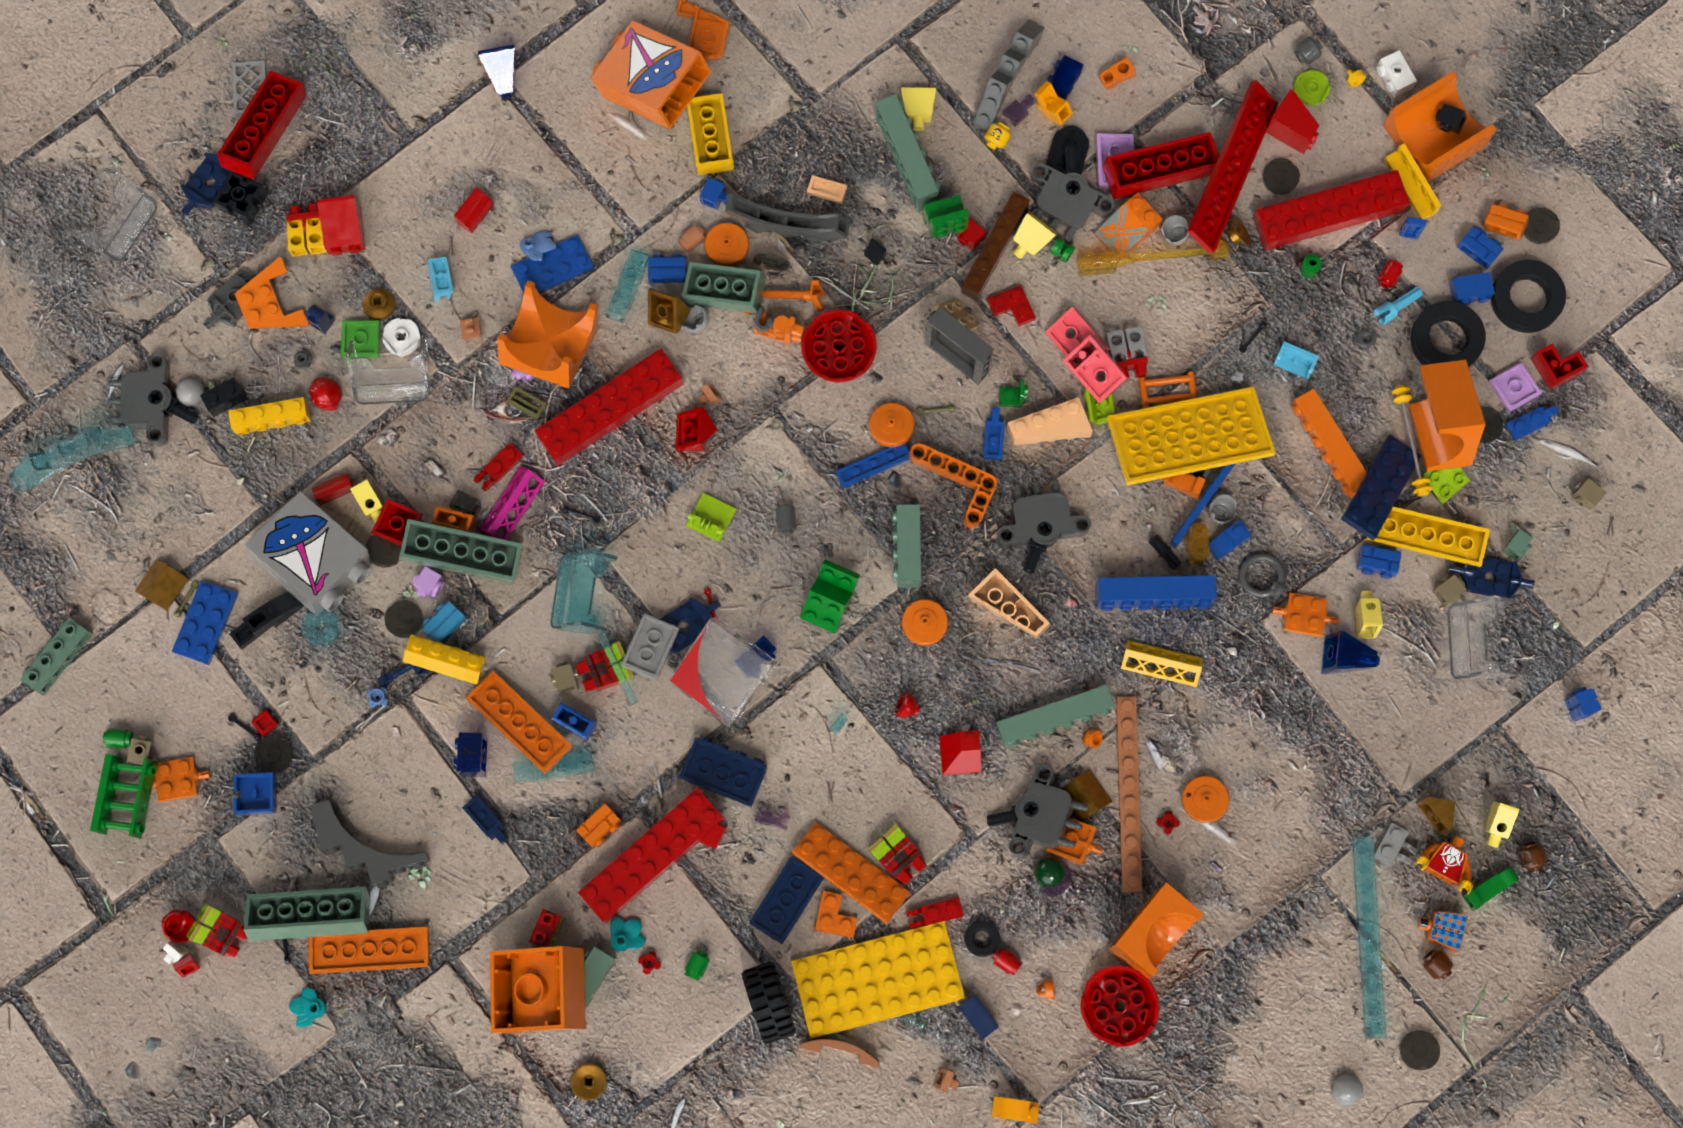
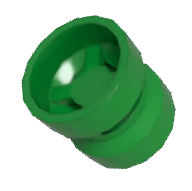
(1061, 247)

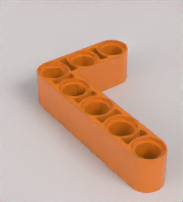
(959, 477)

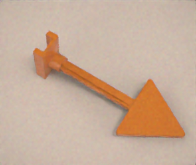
(808, 295)

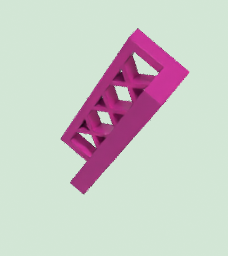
(507, 500)

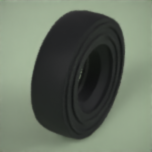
(994, 938)

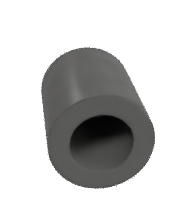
(786, 519)

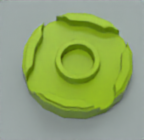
(1312, 87)

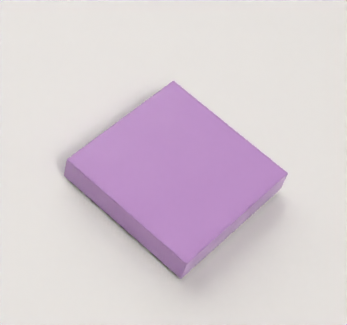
(1515, 387)

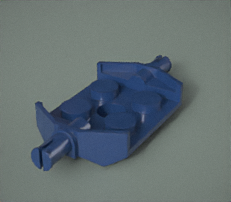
(1507, 577)

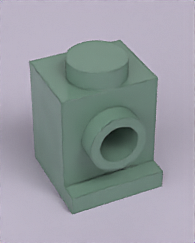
(1518, 545)

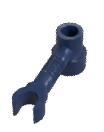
(386, 679)

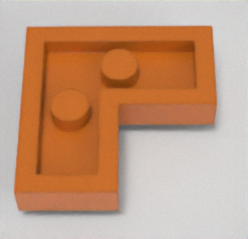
(829, 919)

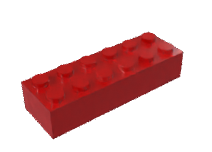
(261, 125)
(1160, 165)

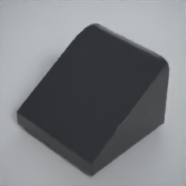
(875, 252)

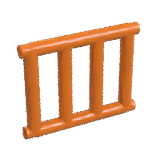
(1147, 401)

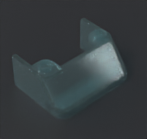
(576, 589)

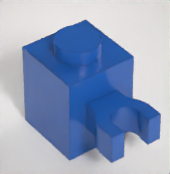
(713, 193)

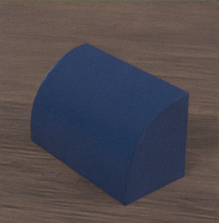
(978, 1017)

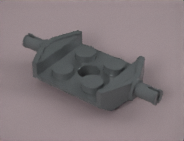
(221, 305)

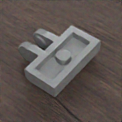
(1391, 844)

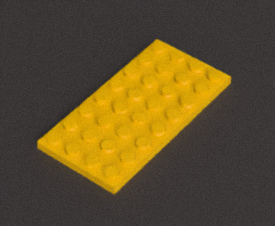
(1190, 435)
(877, 980)

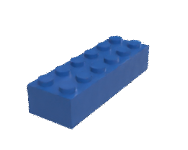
(1155, 592)

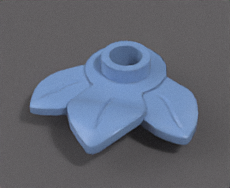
(537, 245)

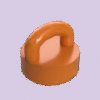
(1092, 738)
(1049, 989)

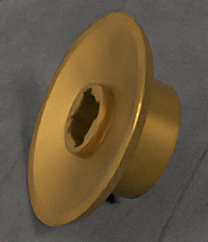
(1238, 232)
(381, 311)
(578, 1082)

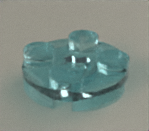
(329, 635)

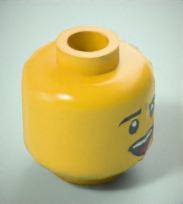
(997, 135)

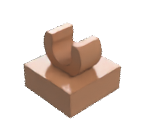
(470, 328)
(710, 395)
(945, 1080)

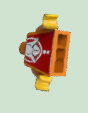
(1448, 863)

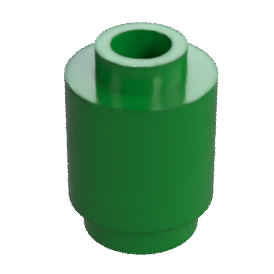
(1310, 266)
(117, 738)
(697, 965)

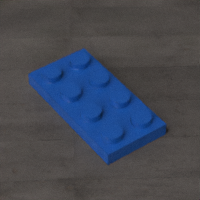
(556, 267)
(205, 622)

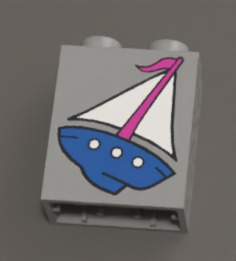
(309, 555)

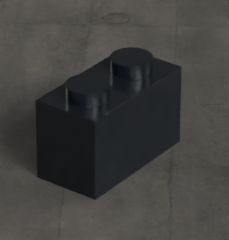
(223, 397)

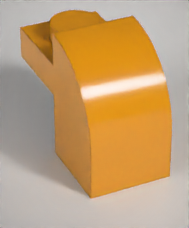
(1051, 105)
(1015, 1109)

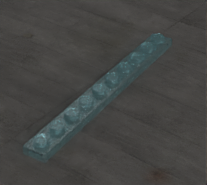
(1369, 938)

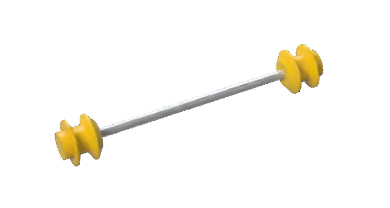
(1421, 483)

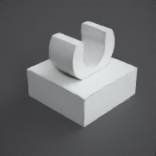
(175, 952)

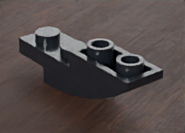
(262, 619)

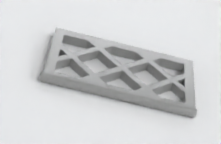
(236, 80)

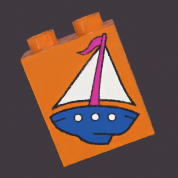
(650, 74)

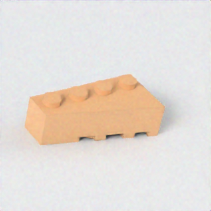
(1051, 424)
(1007, 602)

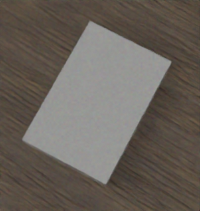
(650, 647)

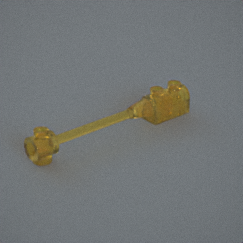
(1109, 261)

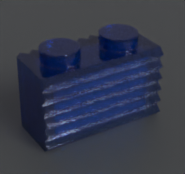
(1065, 76)

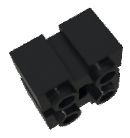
(240, 197)

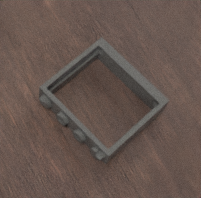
(958, 345)

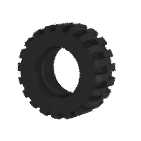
(768, 1002)

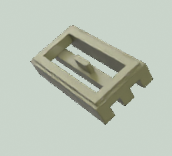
(539, 410)

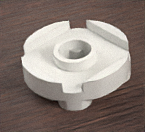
(401, 347)

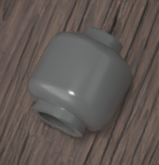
(1308, 50)

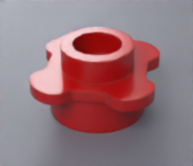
(1168, 827)
(643, 960)

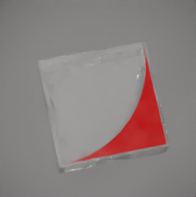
(722, 671)

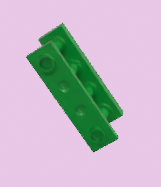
(106, 793)

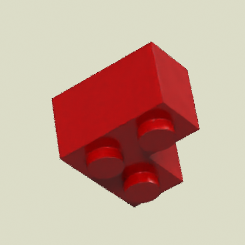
(1555, 369)

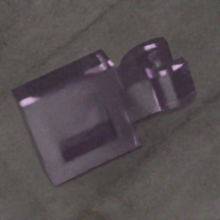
(1018, 111)
(766, 818)

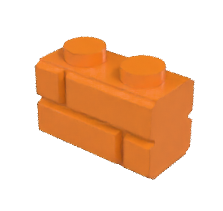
(1506, 221)
(453, 519)
(598, 826)

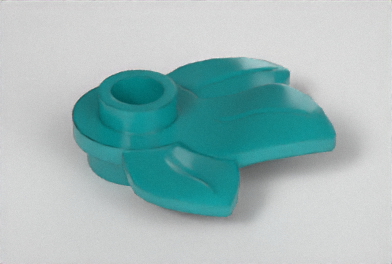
(629, 932)
(304, 1007)

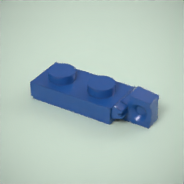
(1531, 422)
(994, 436)

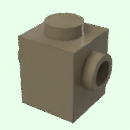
(1588, 493)
(1450, 590)
(564, 677)
(134, 753)

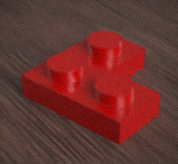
(1014, 301)

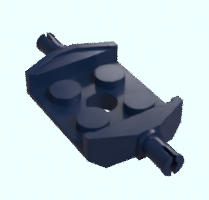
(196, 190)
(695, 615)

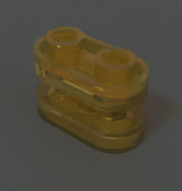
(1197, 543)

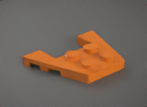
(708, 30)
(261, 304)

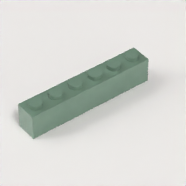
(1055, 715)

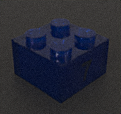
(471, 754)

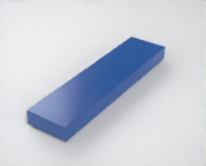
(872, 465)

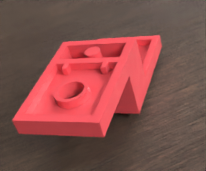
(1086, 354)

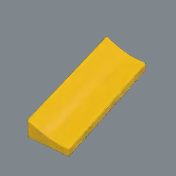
(1434, 536)

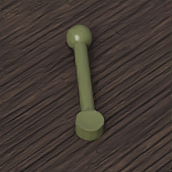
(920, 411)
(194, 585)

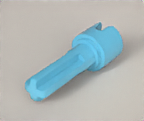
(1390, 309)

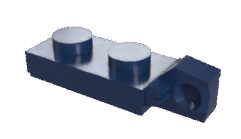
(485, 819)

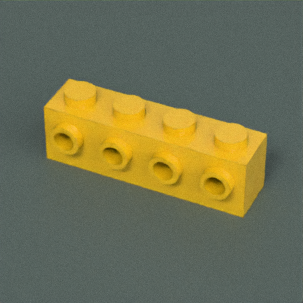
(269, 416)
(444, 659)

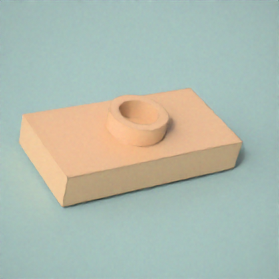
(827, 189)

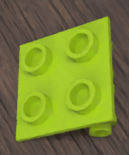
(1446, 482)
(711, 517)

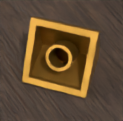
(666, 311)
(161, 585)
(1089, 791)
(1439, 813)

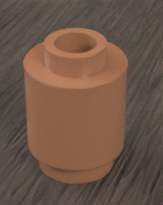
(692, 238)

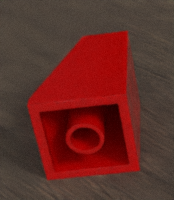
(1294, 124)
(341, 225)

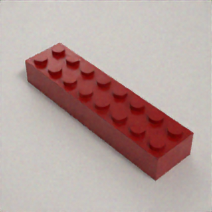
(1331, 210)
(609, 407)
(651, 855)

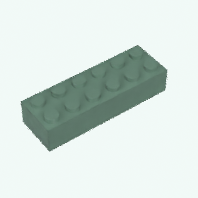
(906, 151)
(460, 551)
(307, 913)

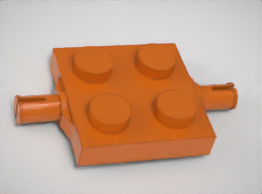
(1305, 615)
(178, 779)
(1084, 844)

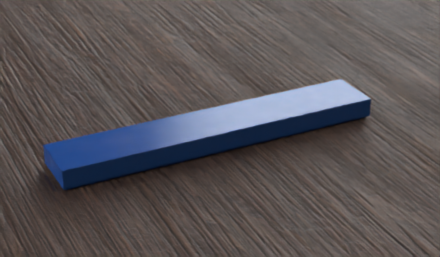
(1201, 505)

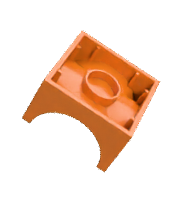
(548, 339)

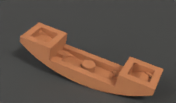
(815, 1046)

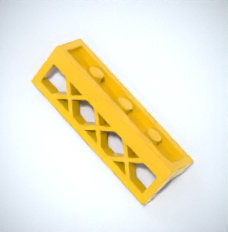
(1416, 186)
(1162, 657)

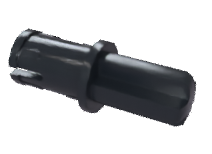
(1165, 552)

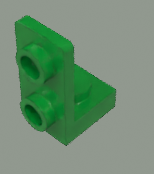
(1013, 395)

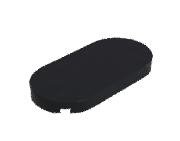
(1068, 137)

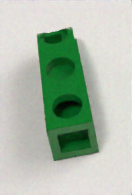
(1490, 888)

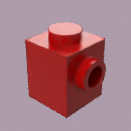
(972, 235)

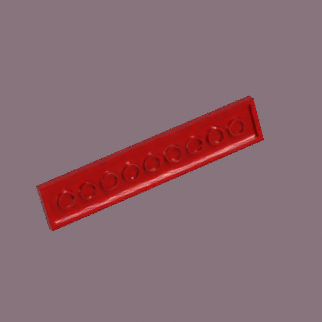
(1232, 167)

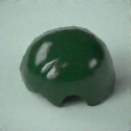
(1049, 872)

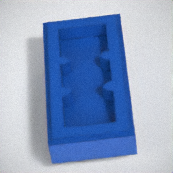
(1412, 227)

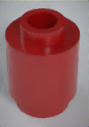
(1390, 274)
(1006, 961)

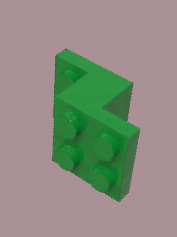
(945, 216)
(830, 596)

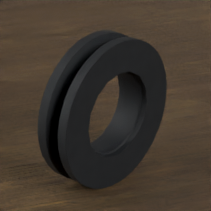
(1546, 278)
(1453, 312)

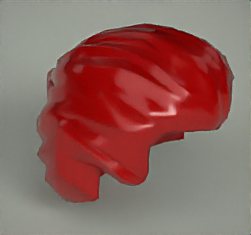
(325, 393)
(177, 925)

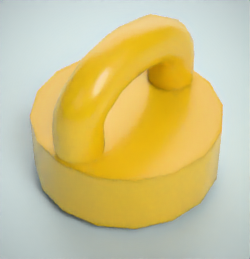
(1356, 77)

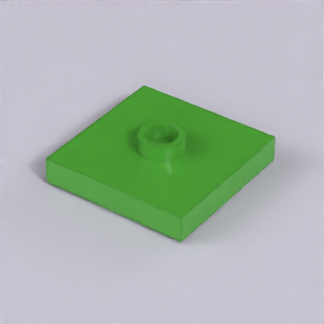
(365, 337)

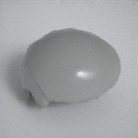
(1175, 230)
(696, 320)
(189, 392)
(1222, 509)
(1347, 1090)

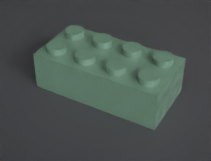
(723, 287)
(908, 549)

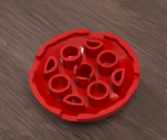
(843, 329)
(1101, 1007)

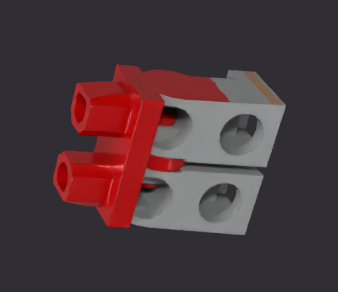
(1129, 357)

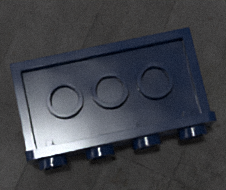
(724, 771)

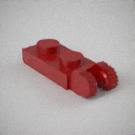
(499, 466)
(937, 912)

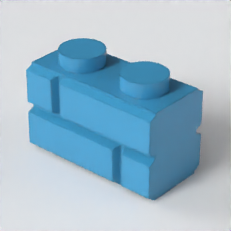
(444, 622)

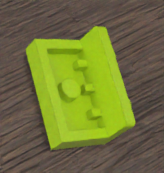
(1098, 412)

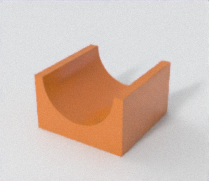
(1416, 126)
(1450, 418)
(537, 989)

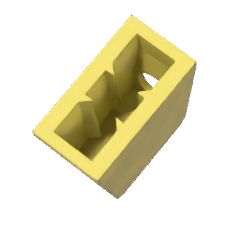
(918, 105)
(1032, 235)
(365, 495)
(1368, 616)
(1506, 817)

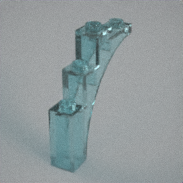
(62, 453)

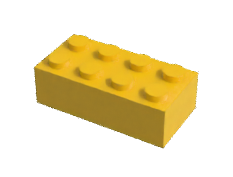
(710, 134)

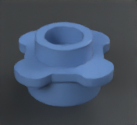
(377, 692)

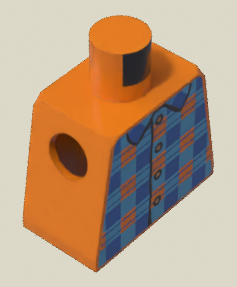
(1445, 929)

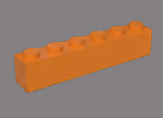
(1330, 441)

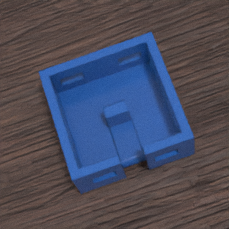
(257, 793)

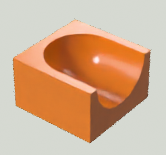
(1155, 930)

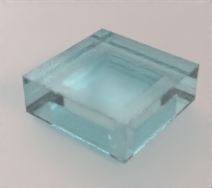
(838, 724)

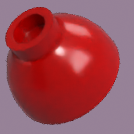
(906, 706)

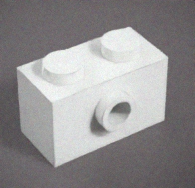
(1396, 74)

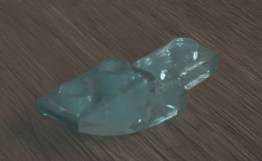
(628, 286)
(567, 766)

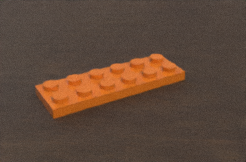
(519, 722)
(851, 872)
(370, 951)

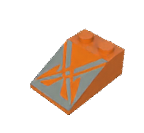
(1129, 225)

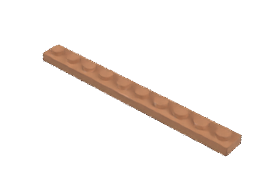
(1129, 795)

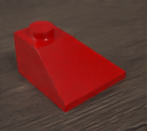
(960, 753)

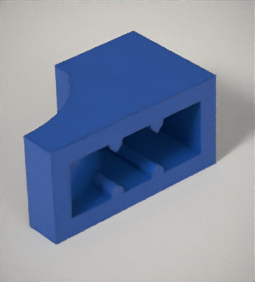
(1229, 540)

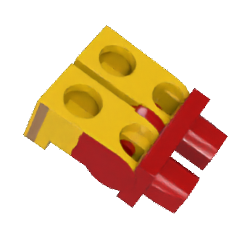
(304, 231)

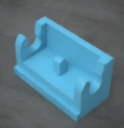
(439, 278)
(1296, 360)

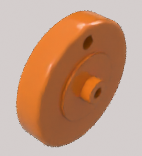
(726, 244)
(891, 424)
(924, 622)
(1205, 799)

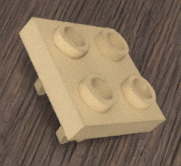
(957, 311)

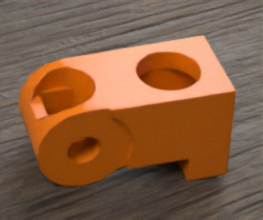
(1117, 73)

